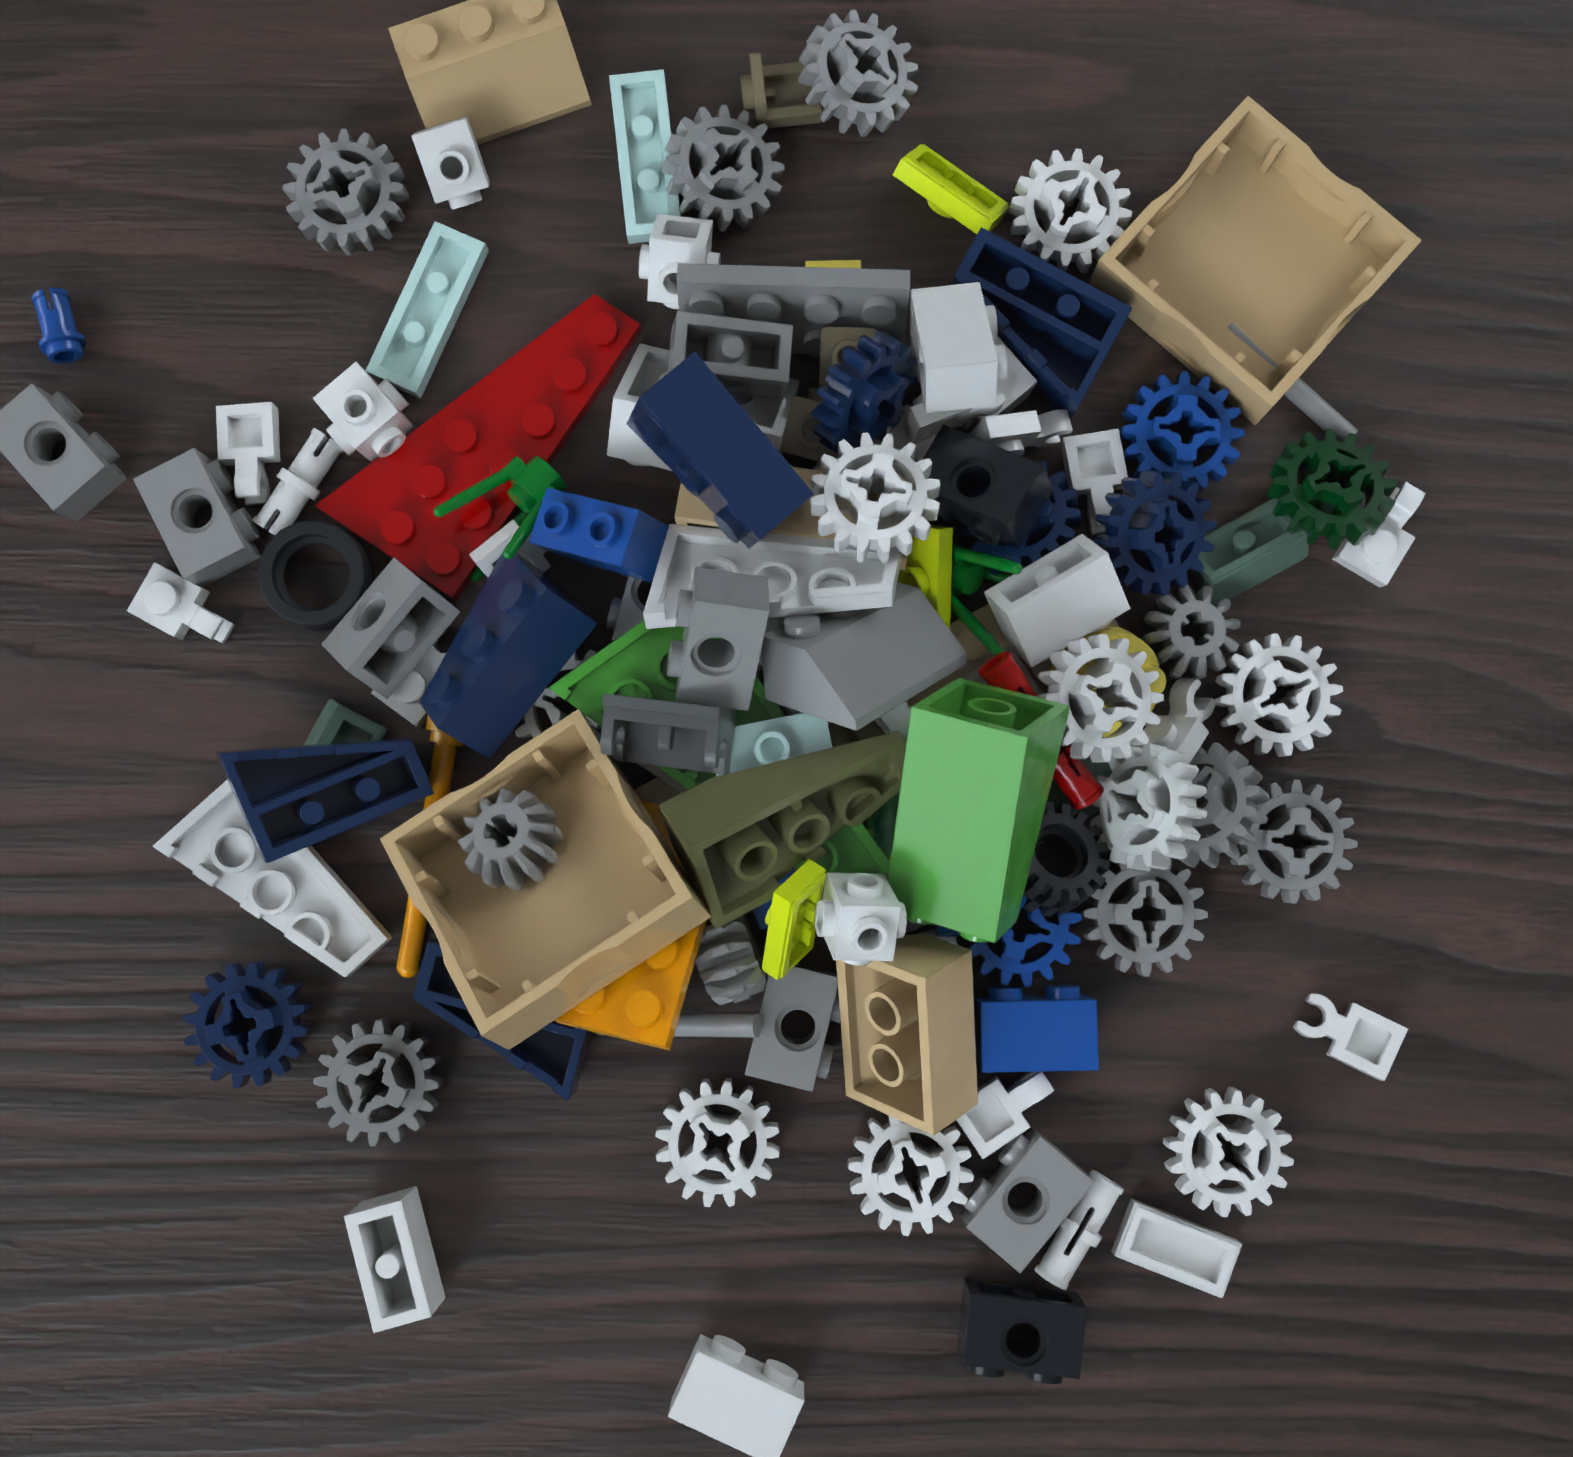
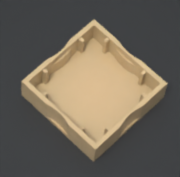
(1254, 242)
(558, 940)

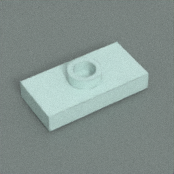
(777, 740)

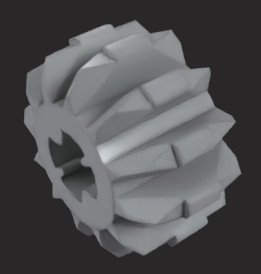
(1197, 613)
(497, 825)
(731, 961)

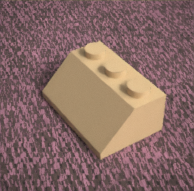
(491, 62)
(911, 1032)

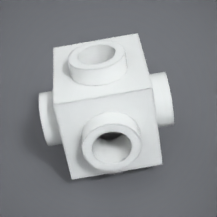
(674, 242)
(364, 413)
(860, 918)

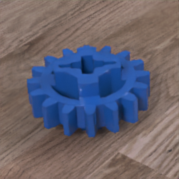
(1185, 411)
(1013, 950)

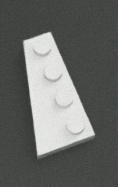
(801, 572)
(291, 893)

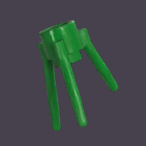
(527, 492)
(968, 572)

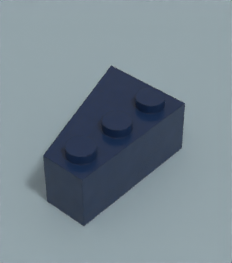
(1044, 317)
(718, 451)
(504, 655)
(320, 790)
(550, 1054)

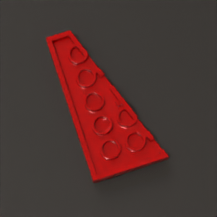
(514, 411)

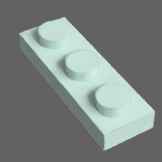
(641, 140)
(427, 309)

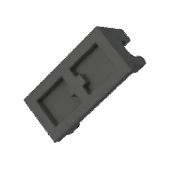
(668, 733)

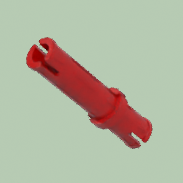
(1070, 773)

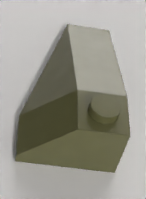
(762, 821)

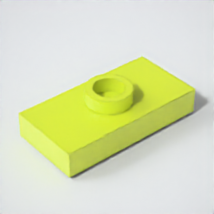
(950, 190)
(931, 569)
(793, 919)

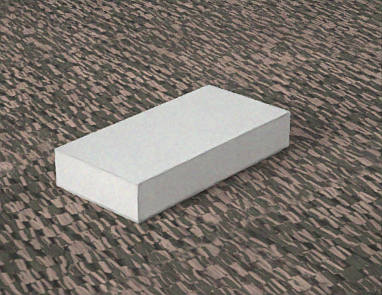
(1176, 1248)

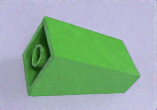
(973, 805)

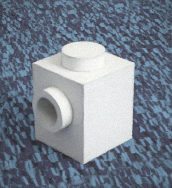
(452, 162)

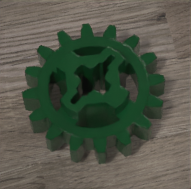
(1331, 489)

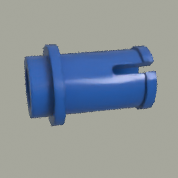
(58, 328)

